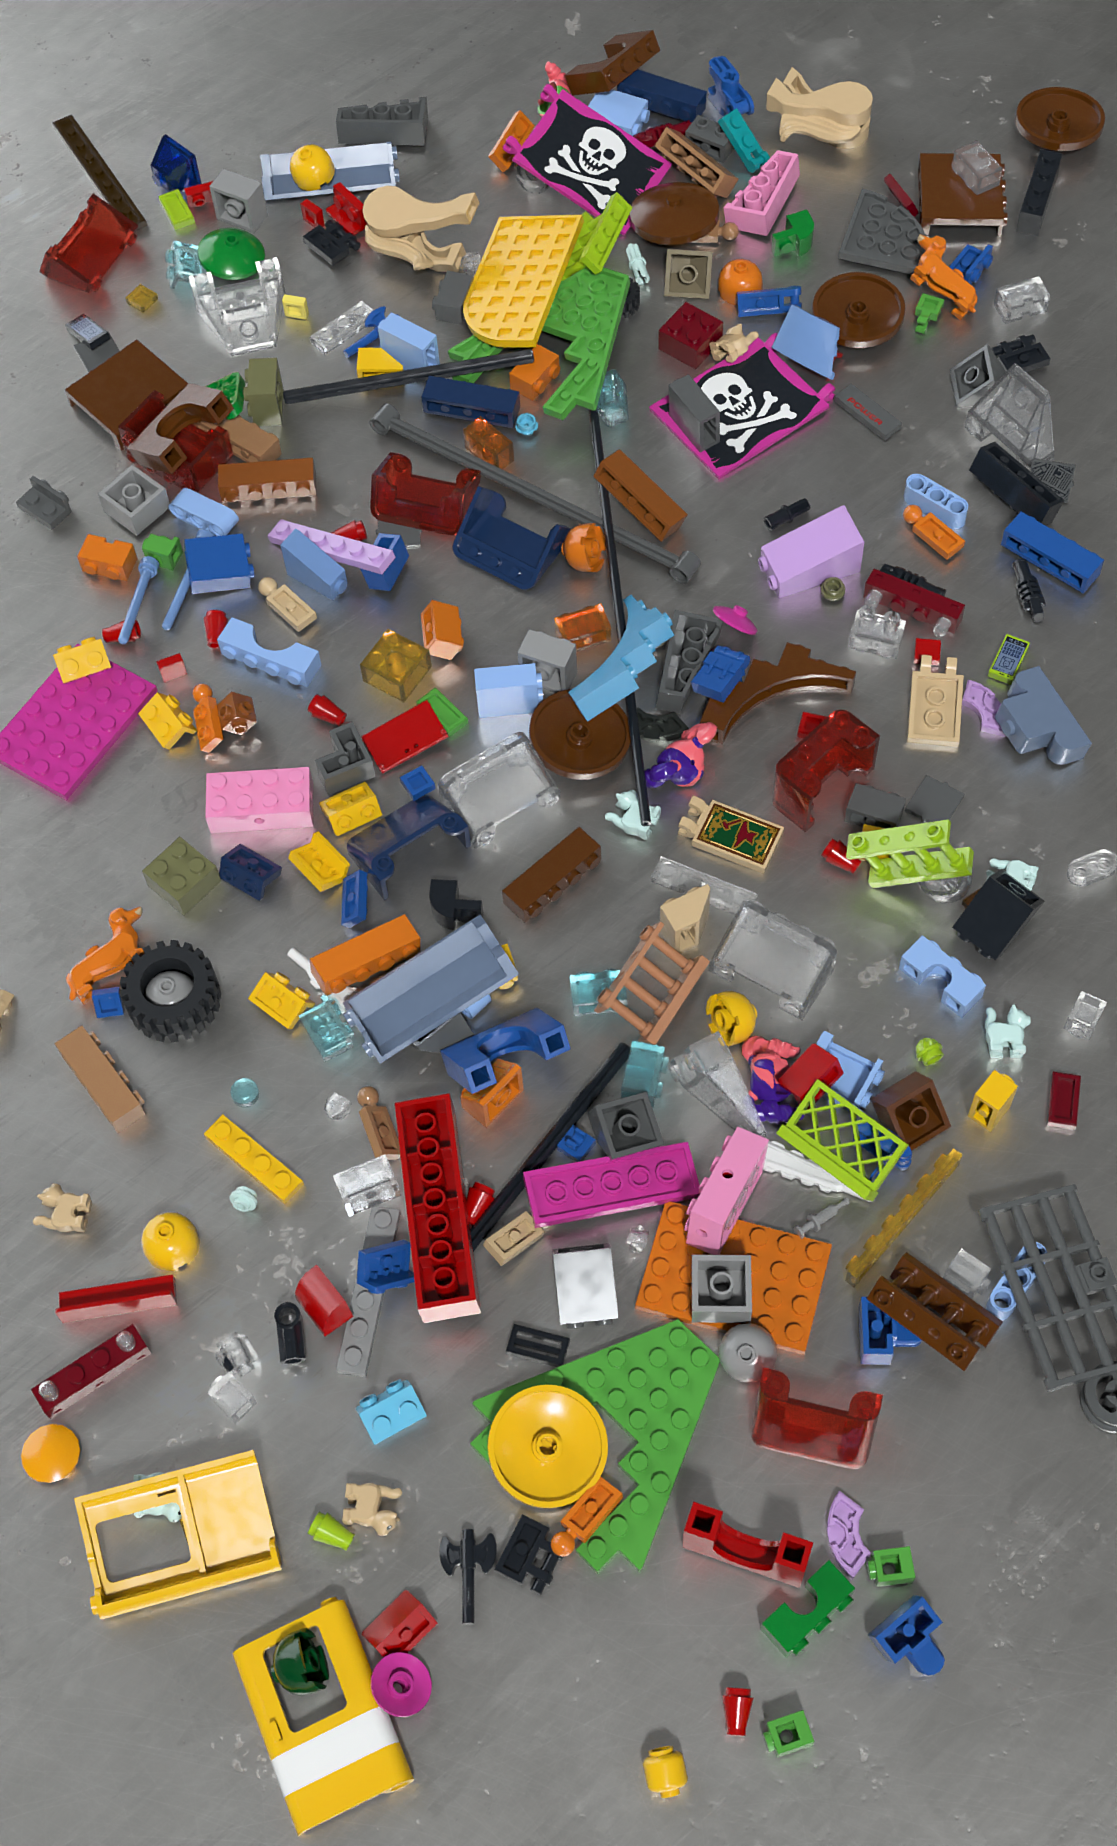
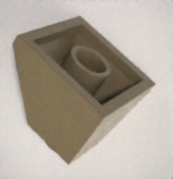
(688, 273)

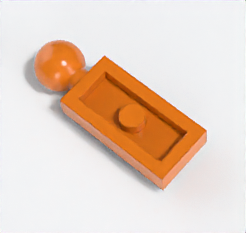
(933, 532)
(206, 718)
(586, 1516)

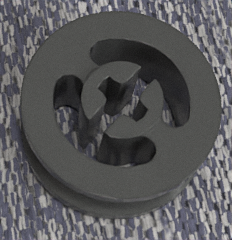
(1104, 1414)

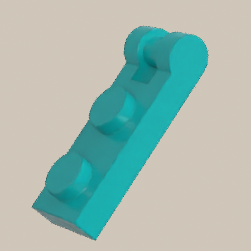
(743, 141)

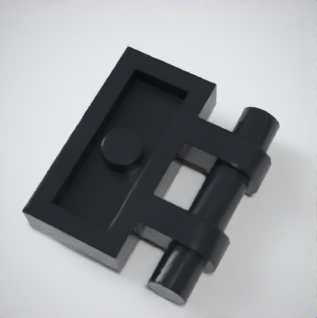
(327, 245)
(1027, 356)
(522, 1551)

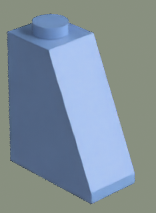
(312, 566)

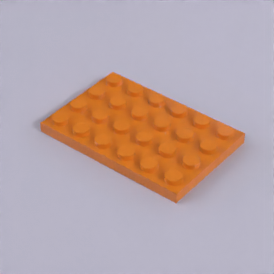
(784, 1277)

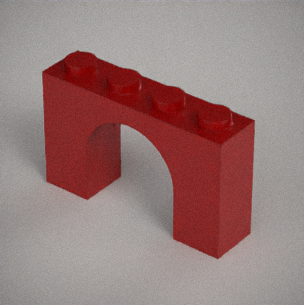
(778, 1560)

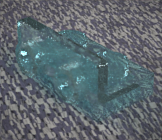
(182, 263)

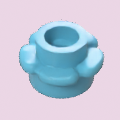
(526, 424)

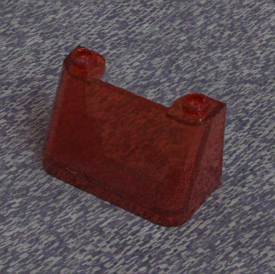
(89, 246)
(420, 500)
(811, 1428)

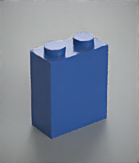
(218, 563)

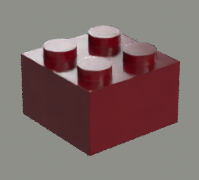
(688, 335)

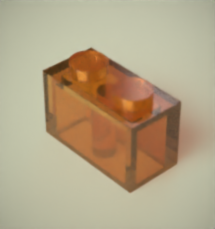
(488, 443)
(584, 627)

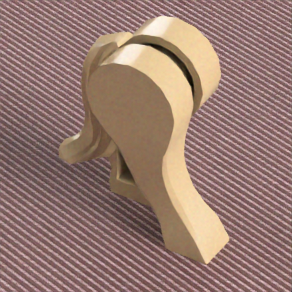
(831, 114)
(399, 221)

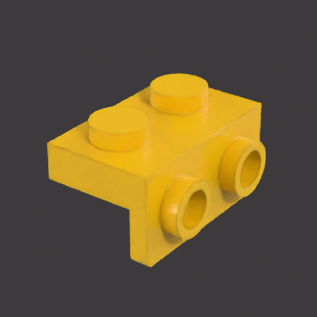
(81, 660)
(166, 719)
(320, 862)

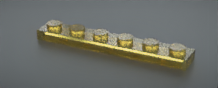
(894, 1225)

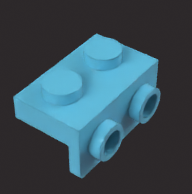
(390, 1410)

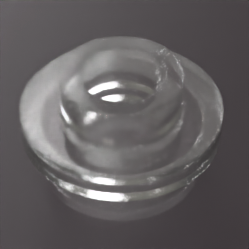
(637, 1239)

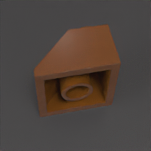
(912, 1109)

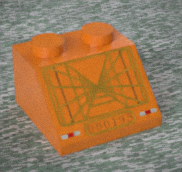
(492, 1101)

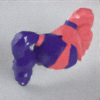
(676, 759)
(766, 1068)

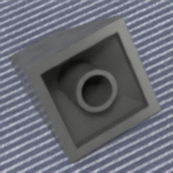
(975, 376)
(445, 1035)
(625, 1126)

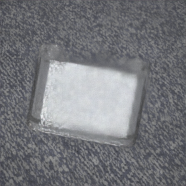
(497, 786)

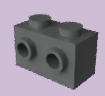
(710, 138)

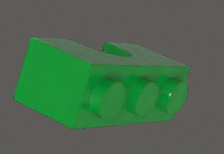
(790, 1630)

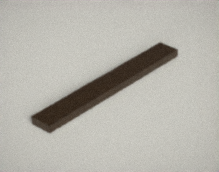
(97, 169)

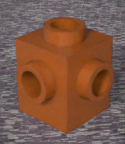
(236, 713)

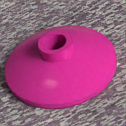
(736, 618)
(412, 1677)

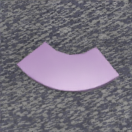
(985, 705)
(844, 1535)

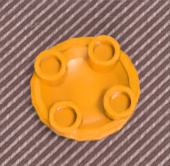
(50, 1453)

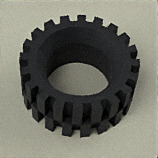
(174, 1019)

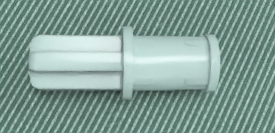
(637, 263)

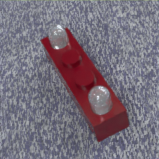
(913, 601)
(90, 1371)

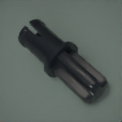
(786, 514)

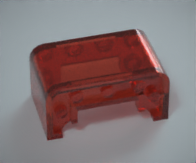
(201, 448)
(835, 744)

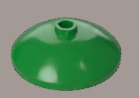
(230, 253)

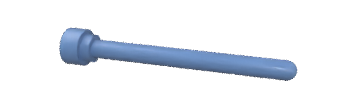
(147, 568)
(182, 590)

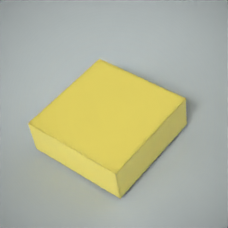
(295, 306)

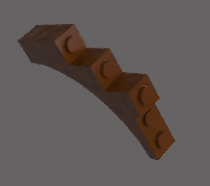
(766, 680)

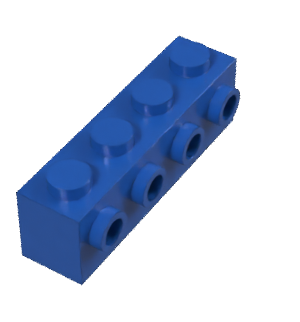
(1052, 552)

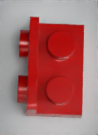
(347, 210)

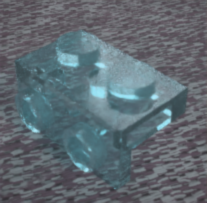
(327, 1030)

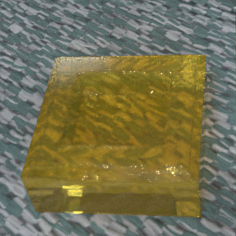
(141, 298)

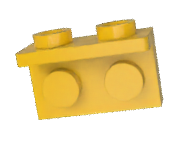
(351, 808)
(280, 999)

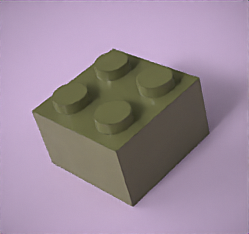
(264, 391)
(181, 876)

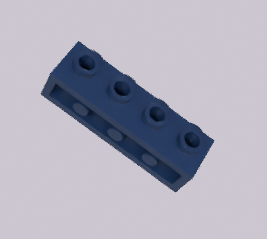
(665, 95)
(470, 401)

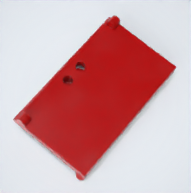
(402, 734)

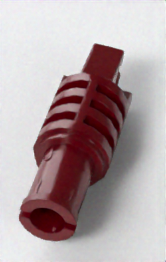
(651, 135)

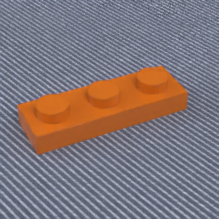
(519, 128)

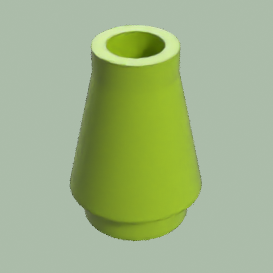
(330, 1531)

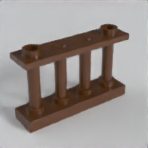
(944, 1299)

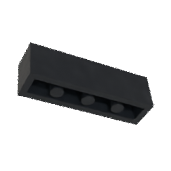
(1039, 192)
(1015, 484)

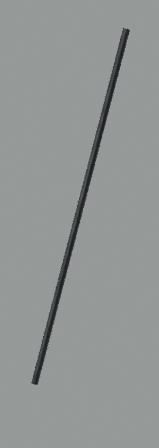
(620, 623)

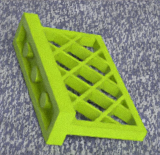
(830, 1161)

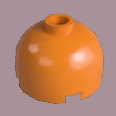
(737, 277)
(584, 547)

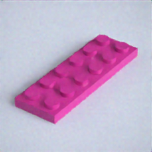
(611, 1186)

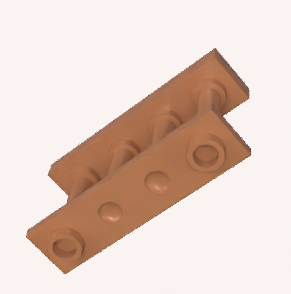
(677, 989)

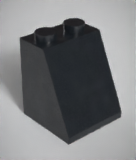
(997, 914)

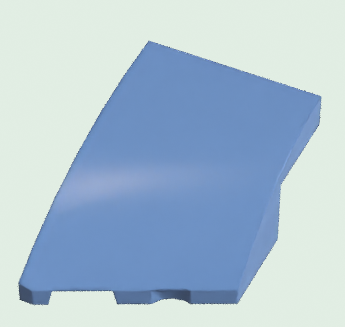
(808, 341)

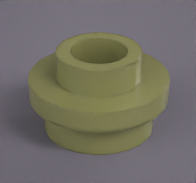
(833, 583)

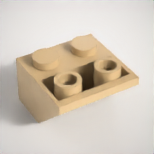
(685, 918)

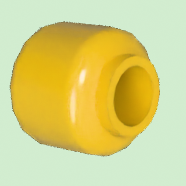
(665, 1771)

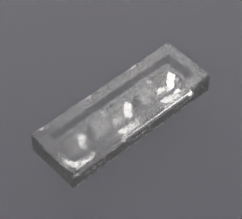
(341, 328)

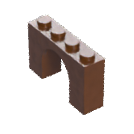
(624, 56)
(195, 403)

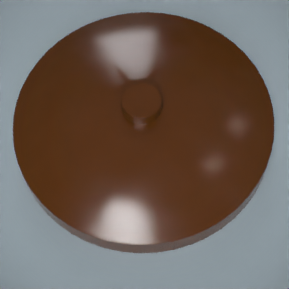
(1060, 118)
(674, 213)
(862, 306)
(578, 746)

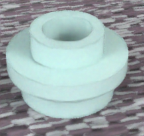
(244, 1199)

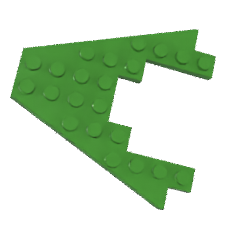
(584, 312)
(656, 1395)

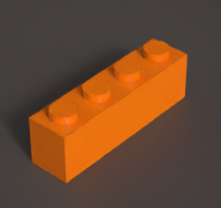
(365, 955)

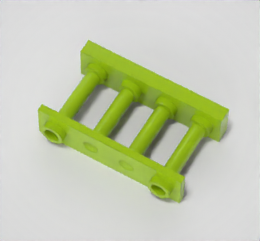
(598, 237)
(910, 868)

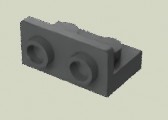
(44, 503)

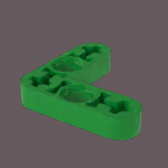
(232, 387)

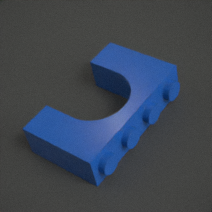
(533, 1031)

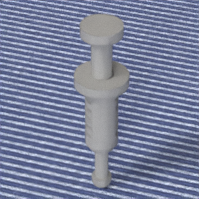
(814, 1221)

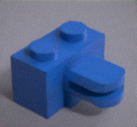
(880, 1334)
(907, 1635)

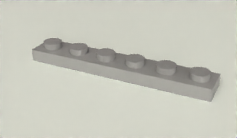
(366, 1306)

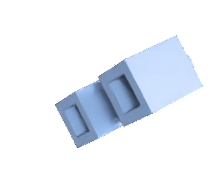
(928, 960)

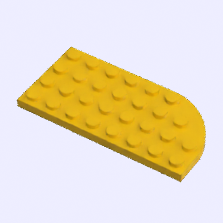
(520, 278)

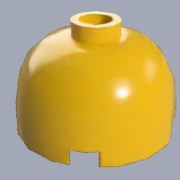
(311, 167)
(731, 1016)
(170, 1241)

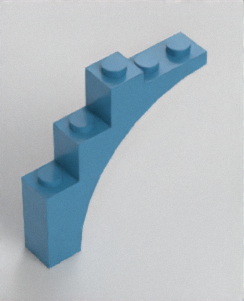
(632, 655)

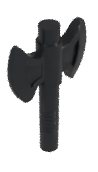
(467, 1556)

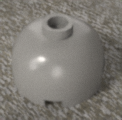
(168, 988)
(746, 1351)

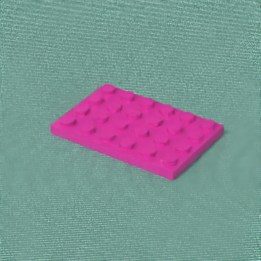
(72, 726)

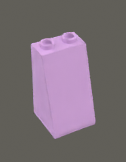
(813, 553)

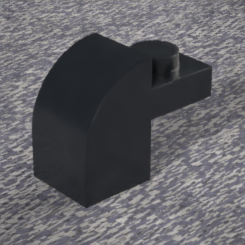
(448, 907)

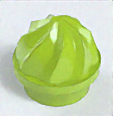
(929, 1051)

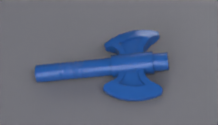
(372, 320)

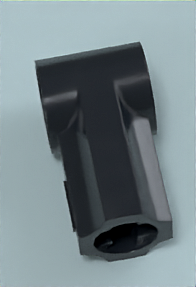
(290, 1335)

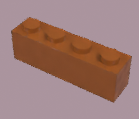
(267, 479)
(640, 495)

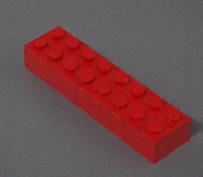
(437, 1209)

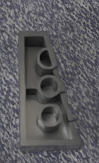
(383, 123)

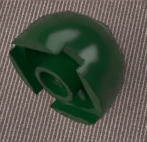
(300, 1664)

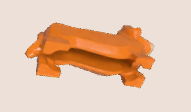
(942, 278)
(109, 958)

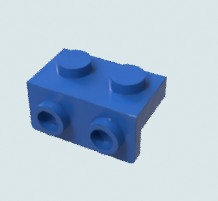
(972, 262)
(385, 1267)

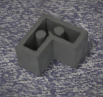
(349, 762)

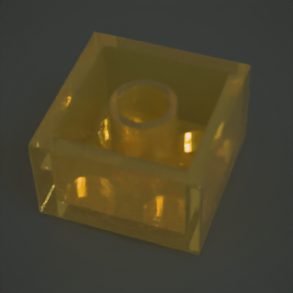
(396, 665)

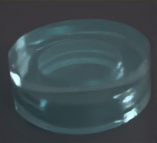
(244, 1092)

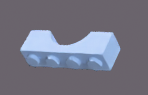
(295, 663)

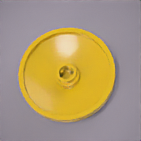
(547, 1446)

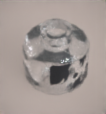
(236, 1354)

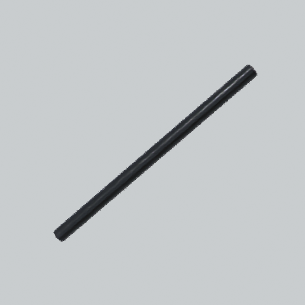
(408, 376)
(549, 1143)

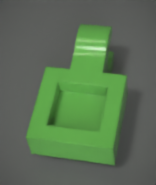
(927, 309)

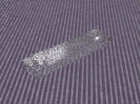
(683, 878)

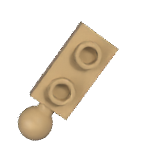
(287, 604)
(513, 1238)

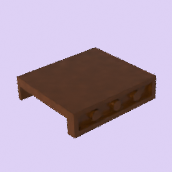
(948, 200)
(121, 385)

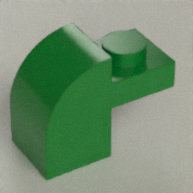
(796, 236)

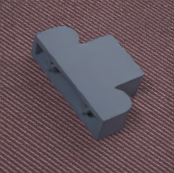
(1039, 718)

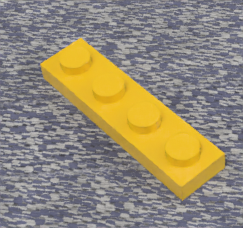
(253, 1159)

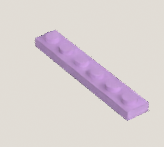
(338, 547)

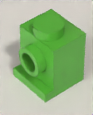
(163, 549)
(899, 1559)
(796, 1725)

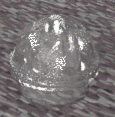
(470, 262)
(337, 1107)

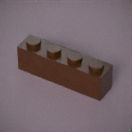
(552, 875)

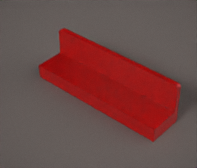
(117, 1299)

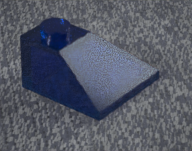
(174, 166)

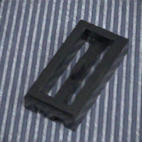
(533, 1356)

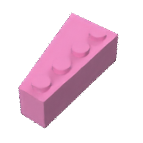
(762, 200)

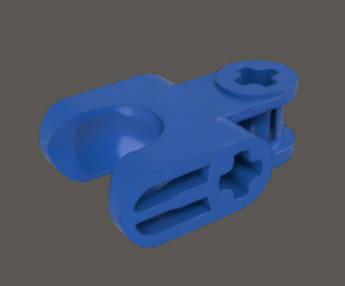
(727, 92)

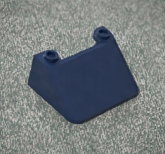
(504, 546)
(376, 843)

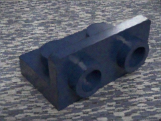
(248, 871)

